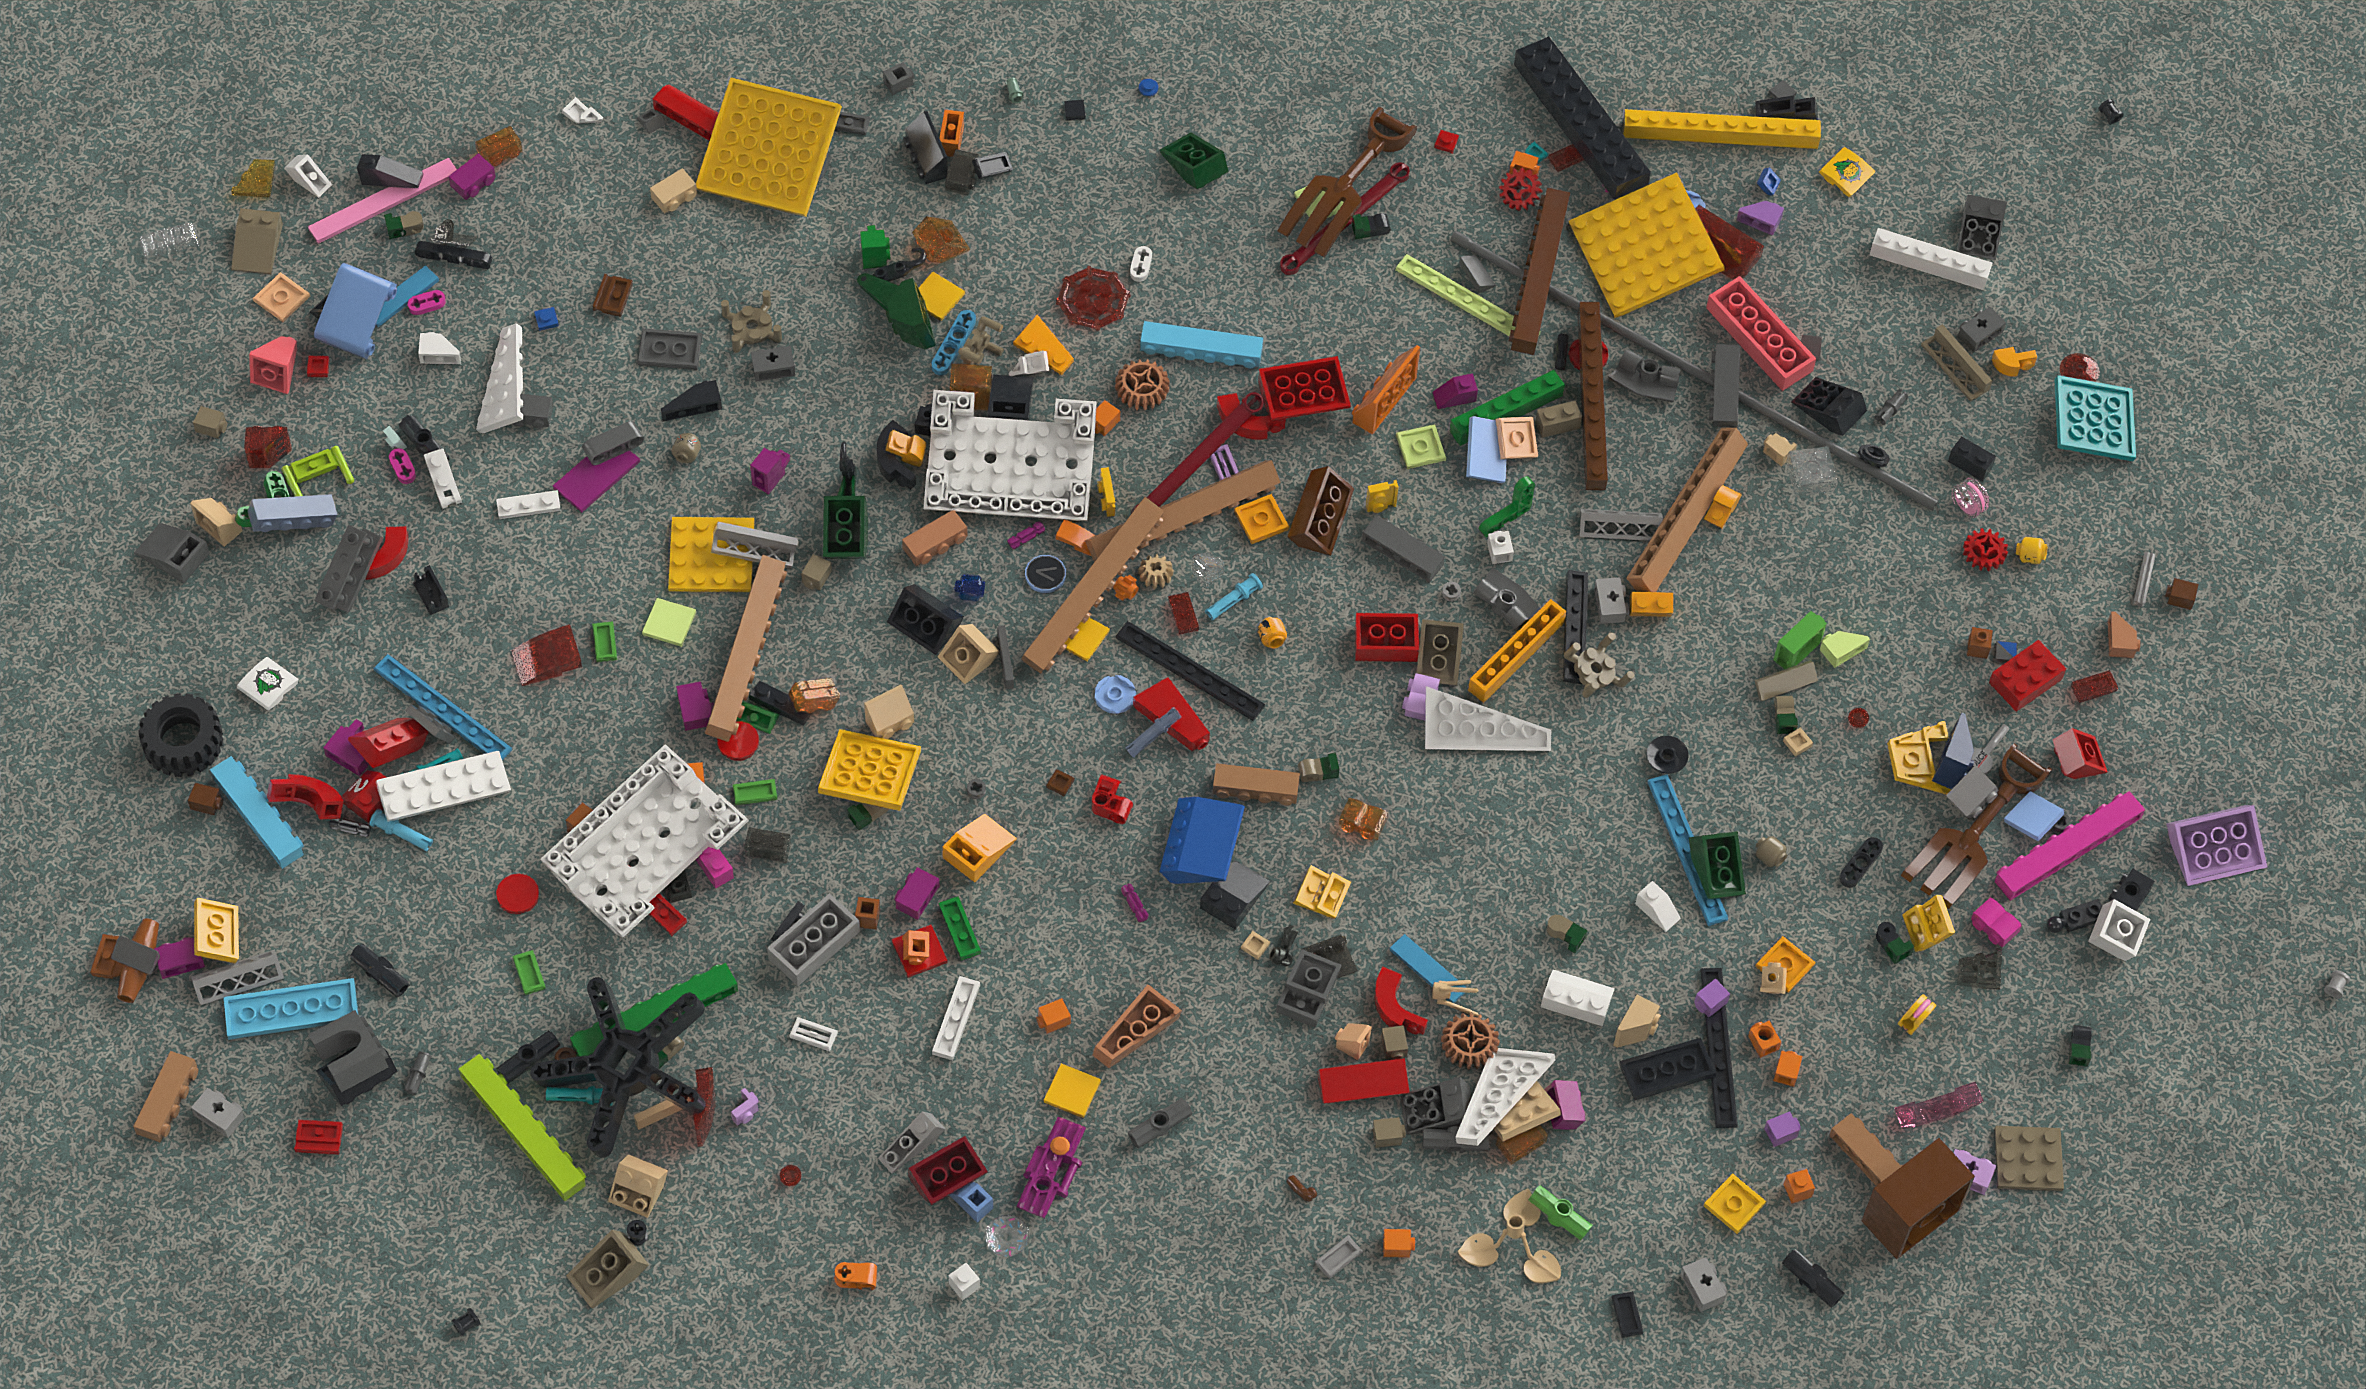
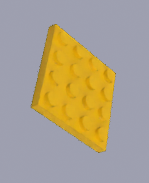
(696, 568)
(869, 770)

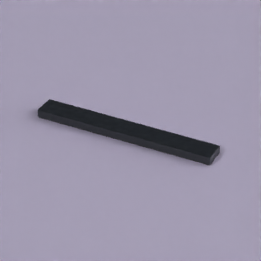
(1190, 671)
(1720, 1056)

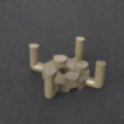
(749, 314)
(973, 348)
(1604, 664)

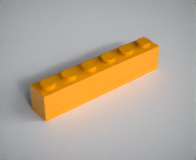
(1517, 651)

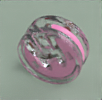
(1970, 497)

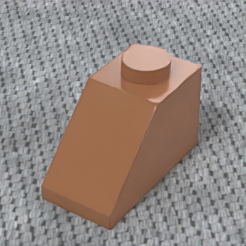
(2121, 637)

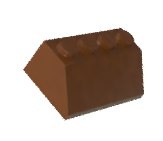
(1321, 511)

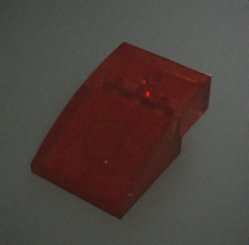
(546, 656)
(706, 1088)

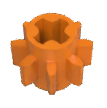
(1125, 587)

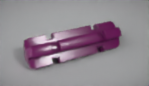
(1026, 535)
(1134, 902)

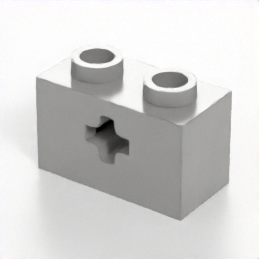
(1605, 592)
(224, 1121)
(1704, 1296)

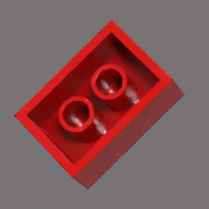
(1386, 637)
(2027, 675)

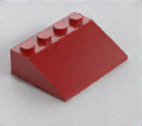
(1303, 388)

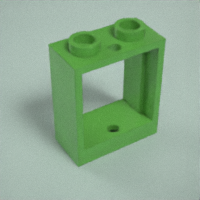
(1800, 641)

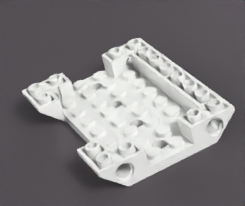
(1009, 484)
(630, 828)

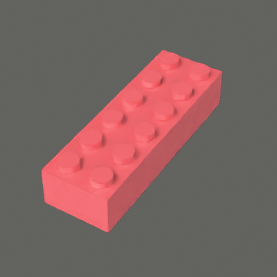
(1761, 333)

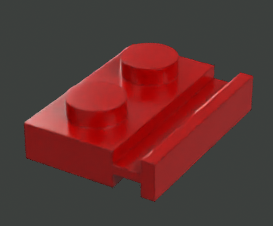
(318, 1137)

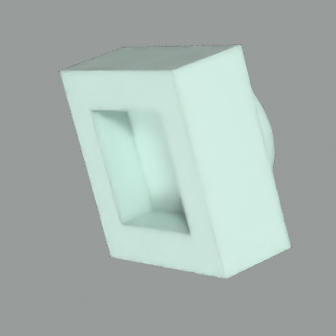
(393, 439)

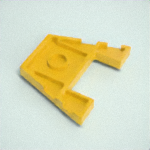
(1913, 758)

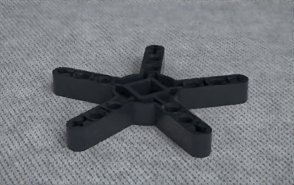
(609, 1052)

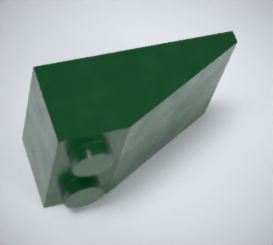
(1195, 160)
(1718, 864)

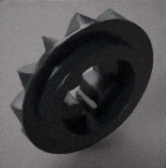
(1873, 455)

